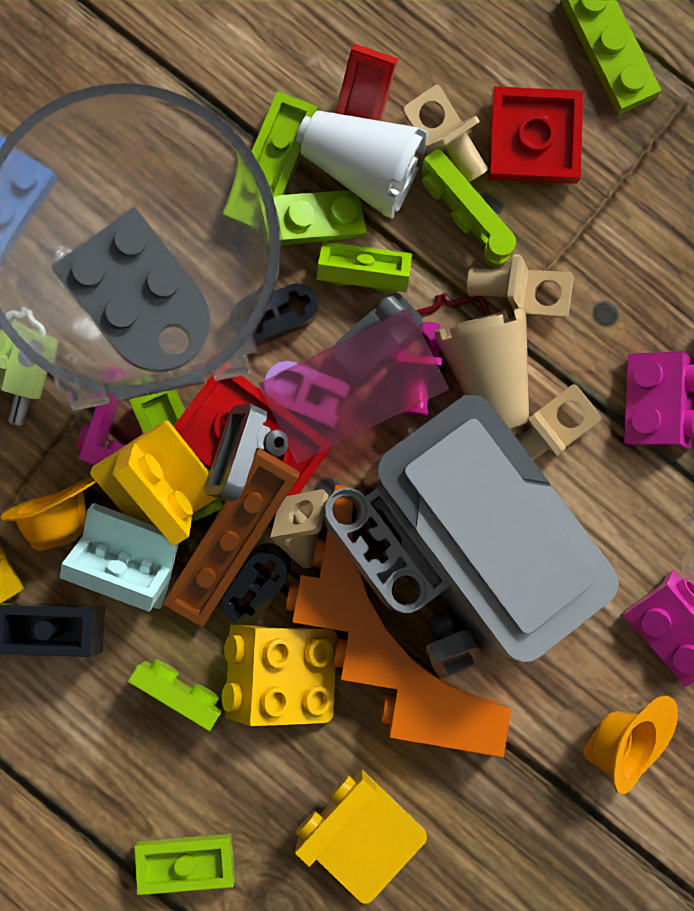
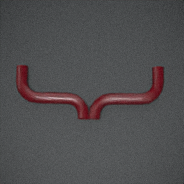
(455, 302)

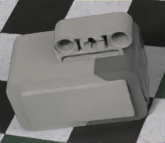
(478, 533)

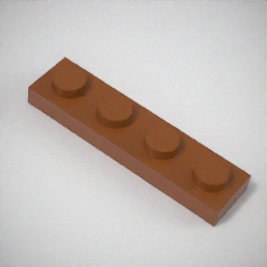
(231, 539)

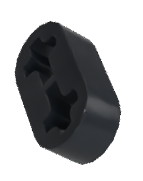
(289, 321)
(264, 590)

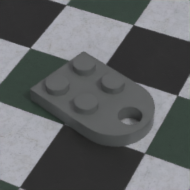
(135, 292)

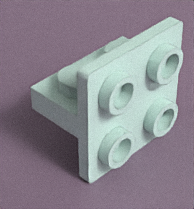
(121, 559)

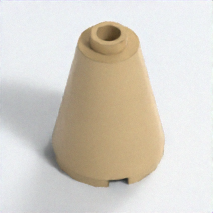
(492, 362)

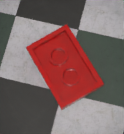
(207, 414)

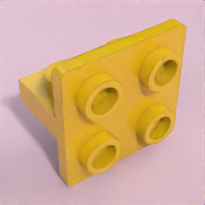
(156, 481)

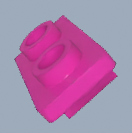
(94, 435)

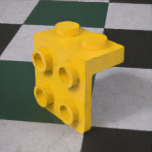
(279, 675)
(360, 837)

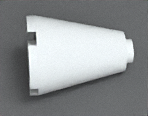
(365, 155)

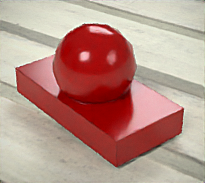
(366, 83)

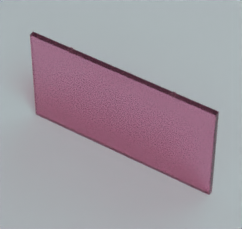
(353, 385)

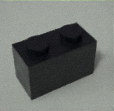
(51, 629)

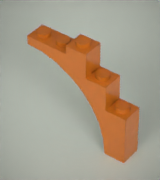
(422, 704)

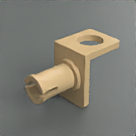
(450, 134)
(520, 287)
(549, 433)
(294, 530)

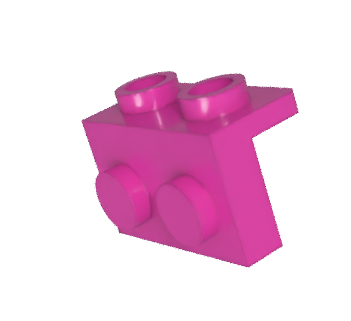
(659, 400)
(667, 624)

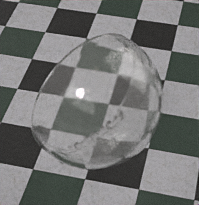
(195, 185)

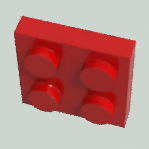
(536, 135)

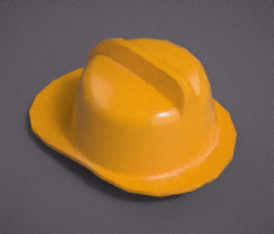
(52, 518)
(632, 742)

